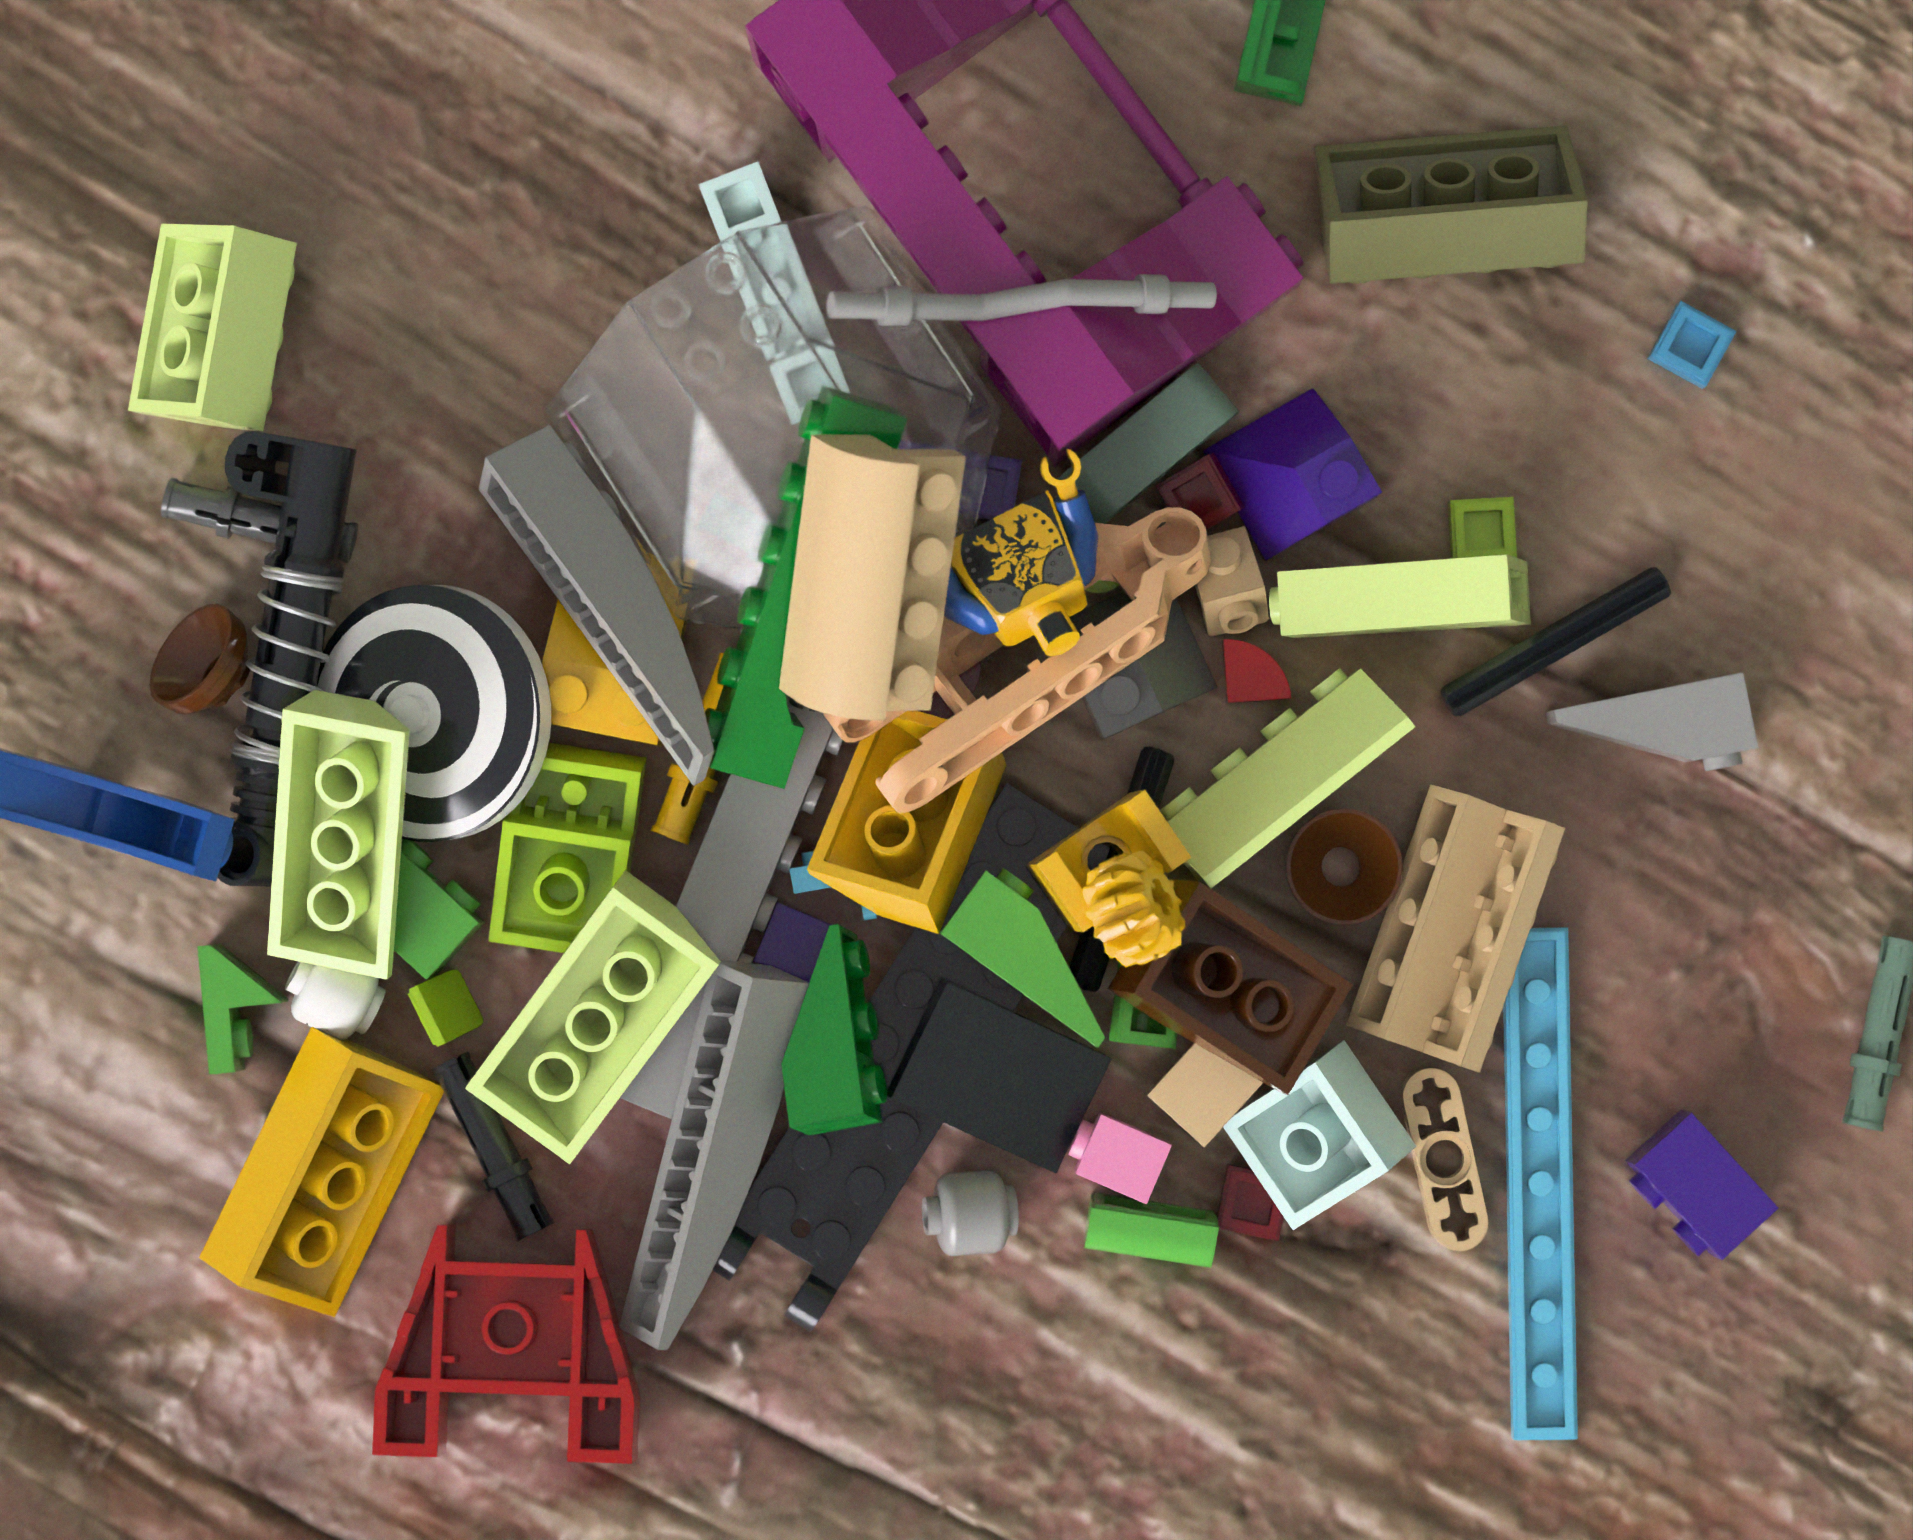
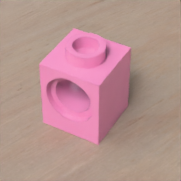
(1119, 1156)

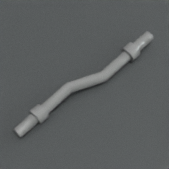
(899, 305)

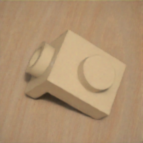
(1233, 589)

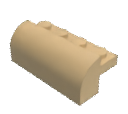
(870, 576)
(1456, 927)

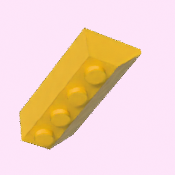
(321, 1173)

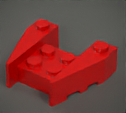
(509, 1334)

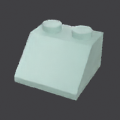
(1321, 1137)

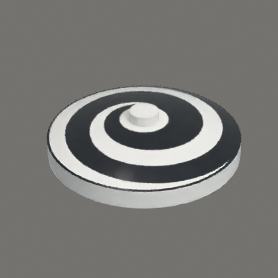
(465, 690)

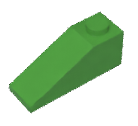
(1015, 943)

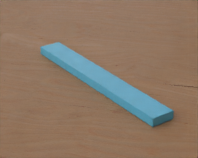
(1540, 1191)

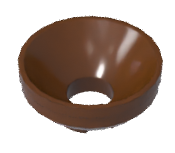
(201, 661)
(1378, 862)

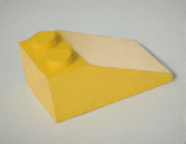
(584, 689)

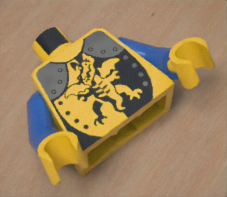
(1027, 568)

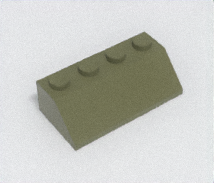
(1450, 204)

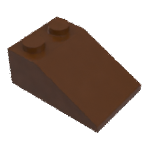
(1237, 989)

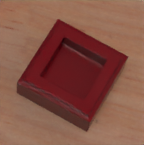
(1203, 490)
(1247, 1205)

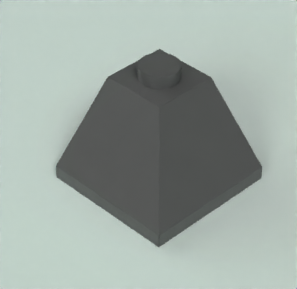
(1153, 683)

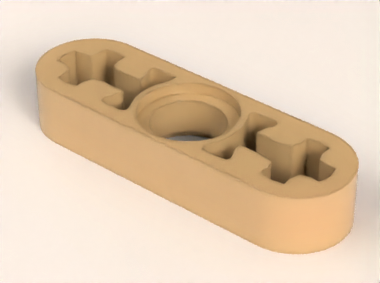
(1439, 1208)

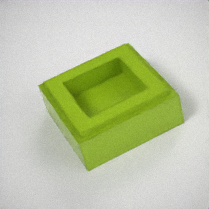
(1482, 527)

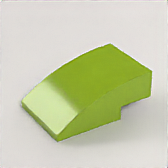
(565, 846)

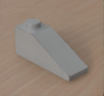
(1678, 722)

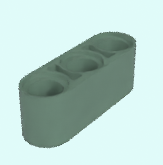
(1152, 442)

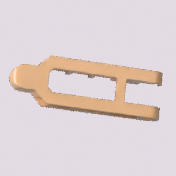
(1151, 569)

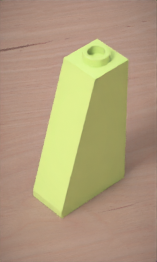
(1402, 597)

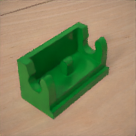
(1279, 49)

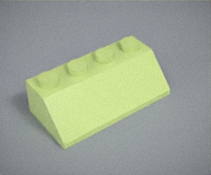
(1286, 775)
(338, 834)
(596, 1018)

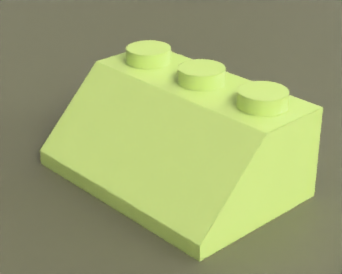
(213, 325)

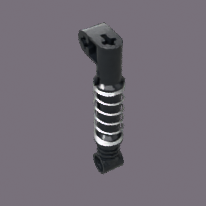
(294, 623)

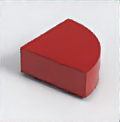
(1252, 674)

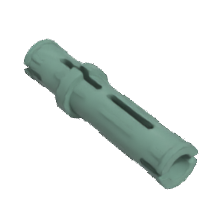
(1881, 1037)

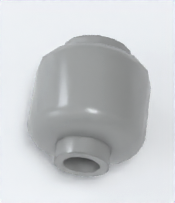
(971, 1212)

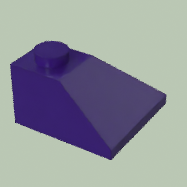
(1294, 473)

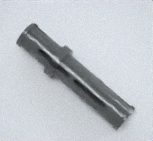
(233, 513)

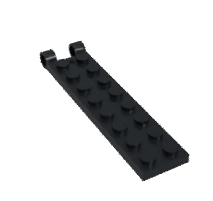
(854, 1174)

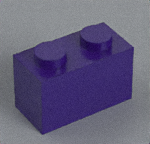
(1700, 1186)

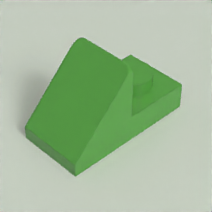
(225, 988)

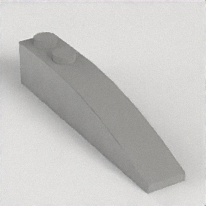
(602, 583)
(712, 1142)

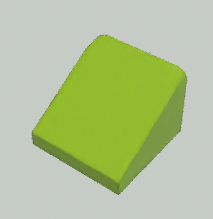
(445, 1007)

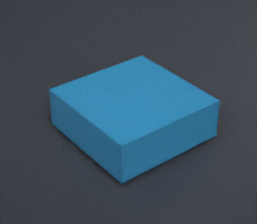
(1691, 344)

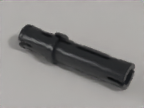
(494, 1149)

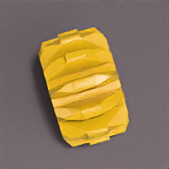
(1133, 908)

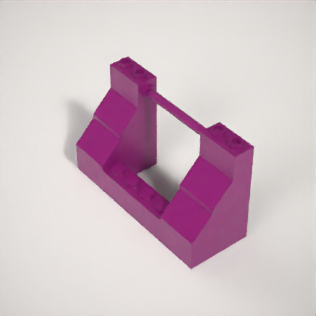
(1065, 369)

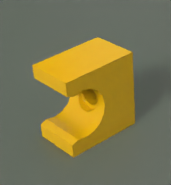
(1128, 827)

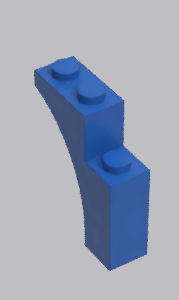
(114, 815)

